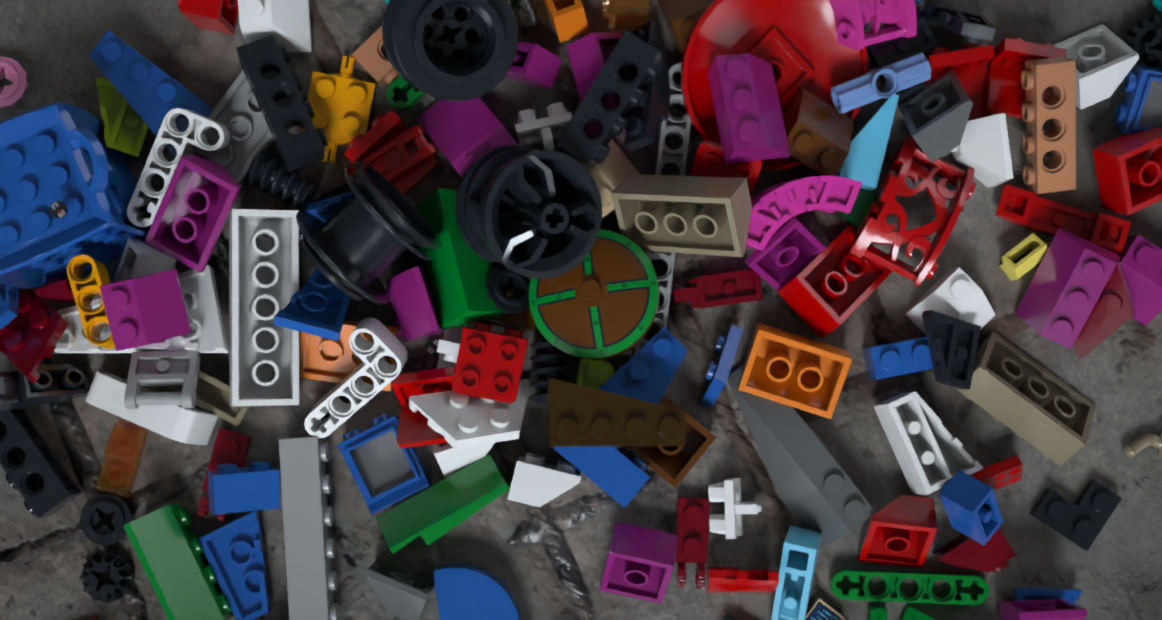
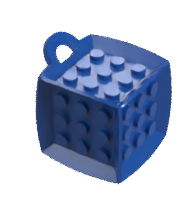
(61, 157)

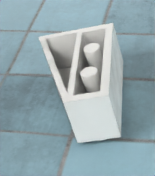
(922, 443)

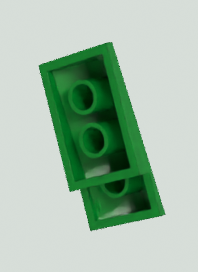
(456, 270)
(444, 504)

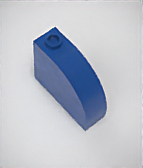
(473, 594)

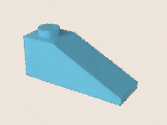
(869, 147)
(796, 574)

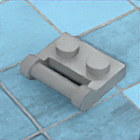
(162, 369)

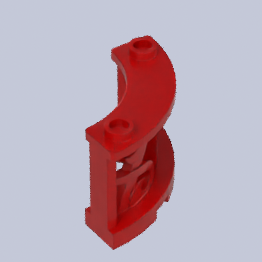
(913, 163)

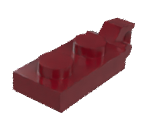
(721, 289)

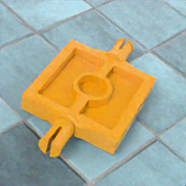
(340, 106)

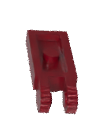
(228, 448)
(692, 541)

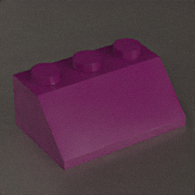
(587, 59)
(747, 109)
(193, 211)
(1066, 287)

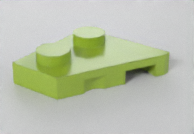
(122, 125)

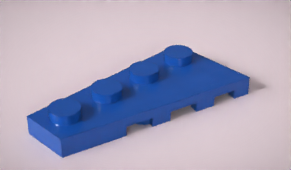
(145, 85)

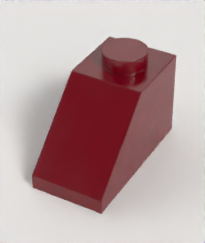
(973, 555)

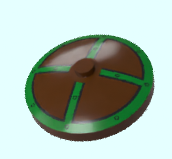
(600, 303)

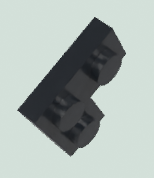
(901, 48)
(1078, 521)

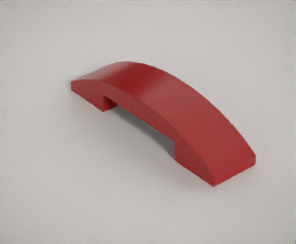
(1048, 216)

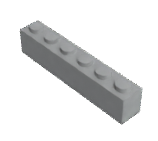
(307, 528)

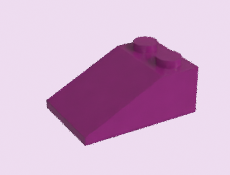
(463, 130)

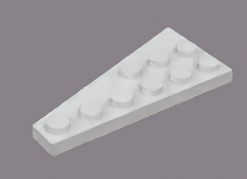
(203, 312)

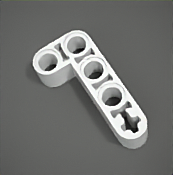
(159, 165)
(352, 385)
(171, 421)

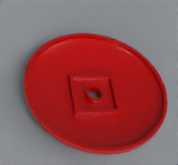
(788, 33)

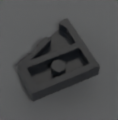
(970, 25)
(951, 348)

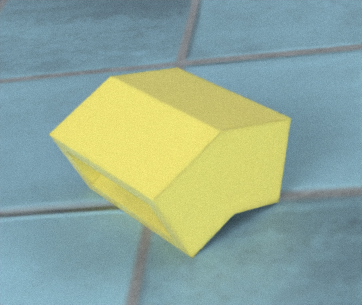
(1017, 270)

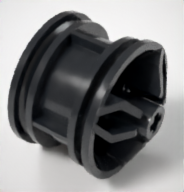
(541, 235)

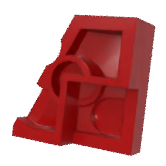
(741, 581)

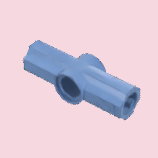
(897, 75)

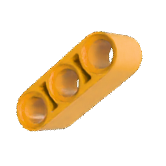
(84, 292)

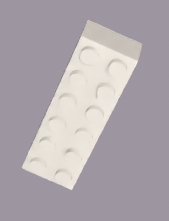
(260, 284)

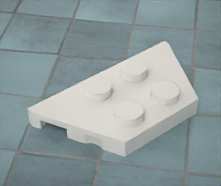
(471, 419)

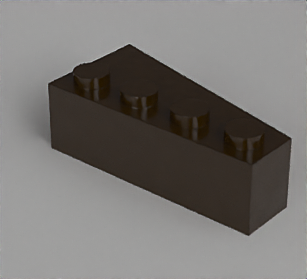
(604, 419)

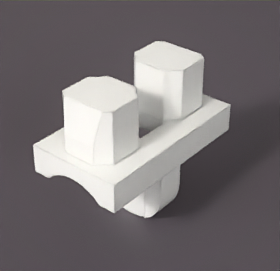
(543, 130)
(731, 521)

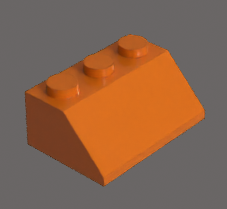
(794, 370)

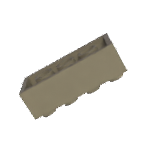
(684, 213)
(1029, 400)

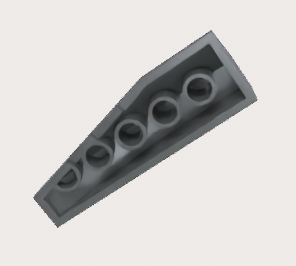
(802, 467)

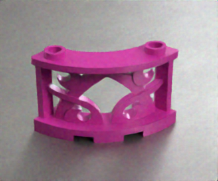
(853, 15)
(789, 198)

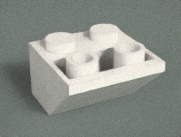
(541, 482)

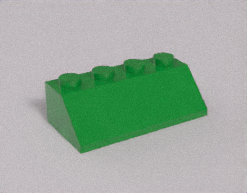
(177, 565)

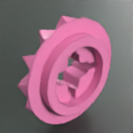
(15, 73)

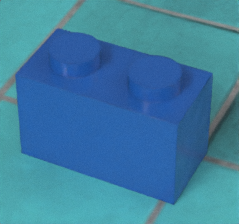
(897, 358)
(243, 488)
(971, 507)

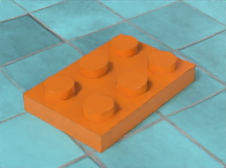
(331, 359)

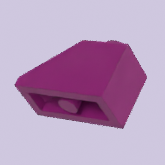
(534, 66)

